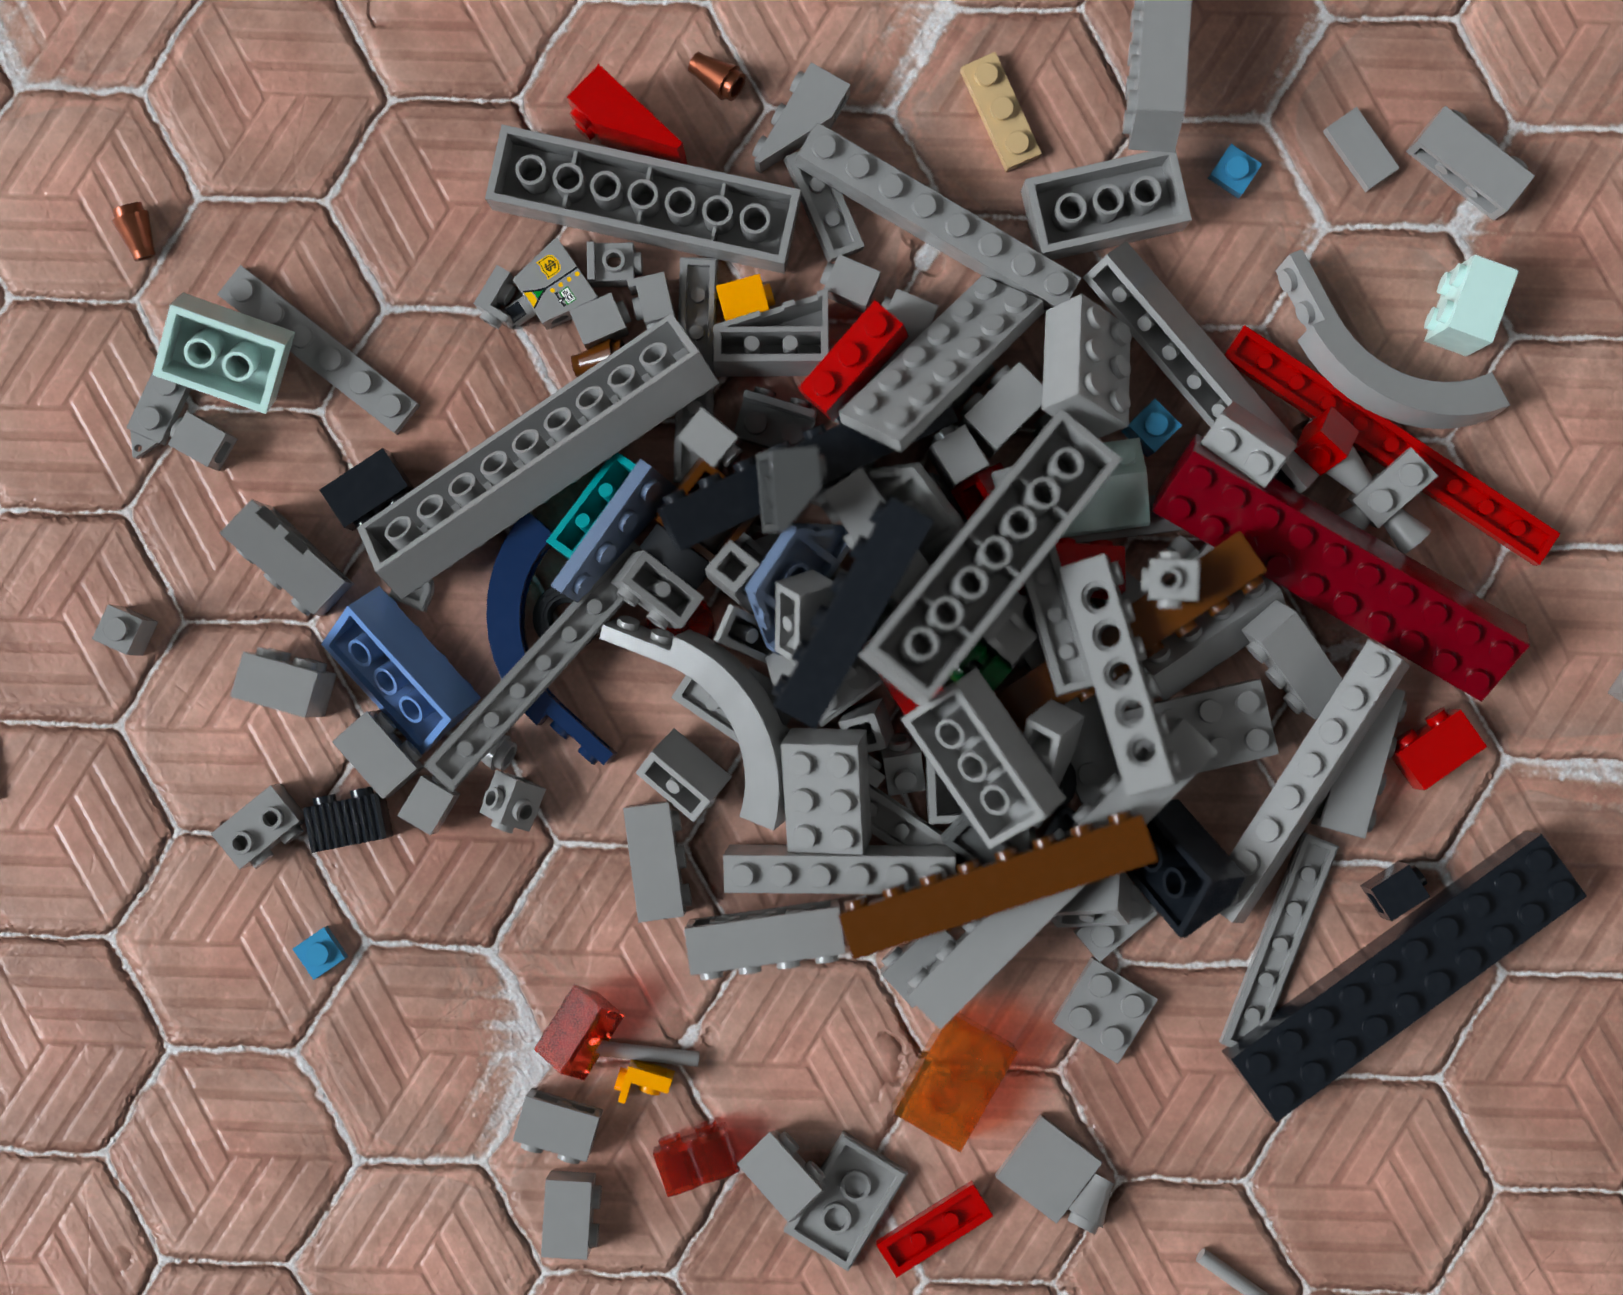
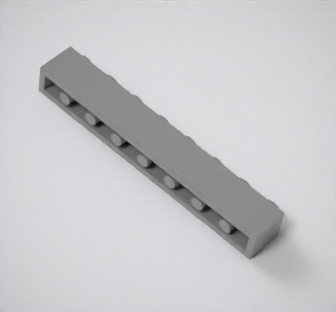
(933, 217)
(1183, 348)
(1313, 772)

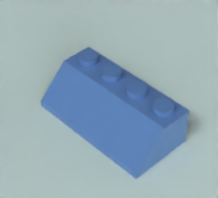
(400, 669)

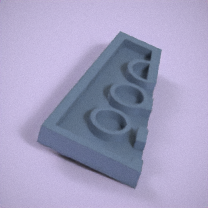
(614, 530)

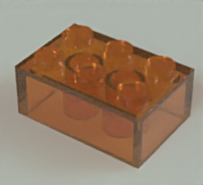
(954, 1080)

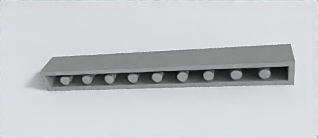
(993, 941)

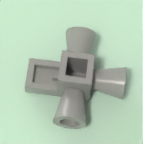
(1380, 497)

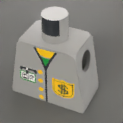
(550, 288)

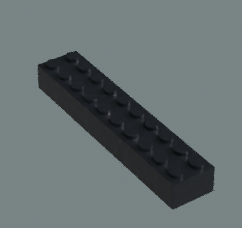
(1404, 973)

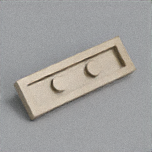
(1000, 112)

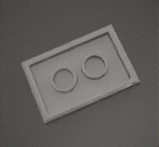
(856, 1197)

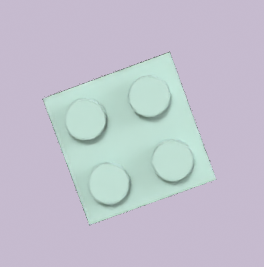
(1470, 305)

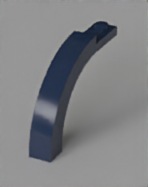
(506, 629)

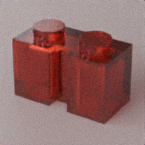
(577, 1031)

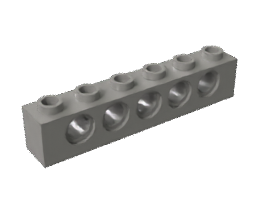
(1080, 583)

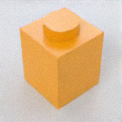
(744, 297)

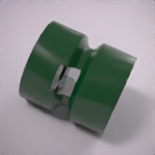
(992, 667)

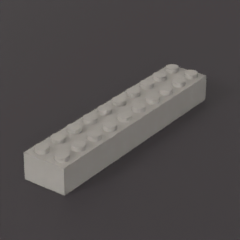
(536, 456)

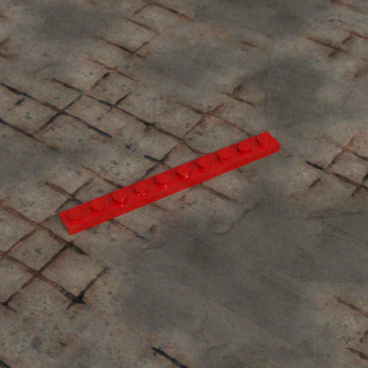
(1386, 442)

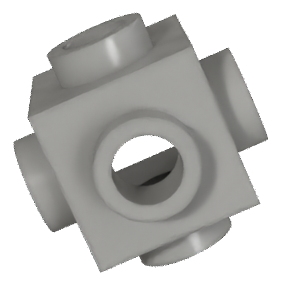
(1187, 585)
(512, 802)

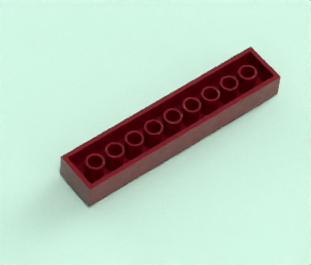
(1345, 571)

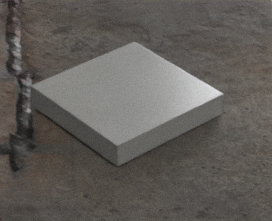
(1048, 1168)

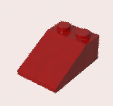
(619, 120)

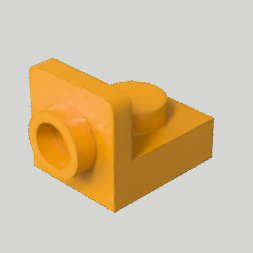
(649, 1077)

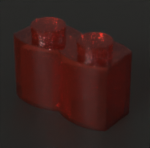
(695, 1158)

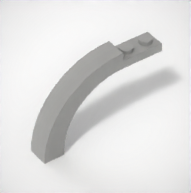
(1369, 380)
(736, 693)

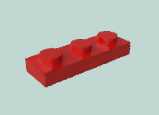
(934, 1228)

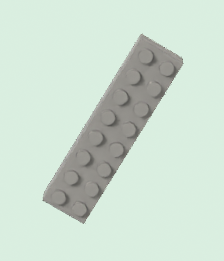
(643, 199)
(990, 558)

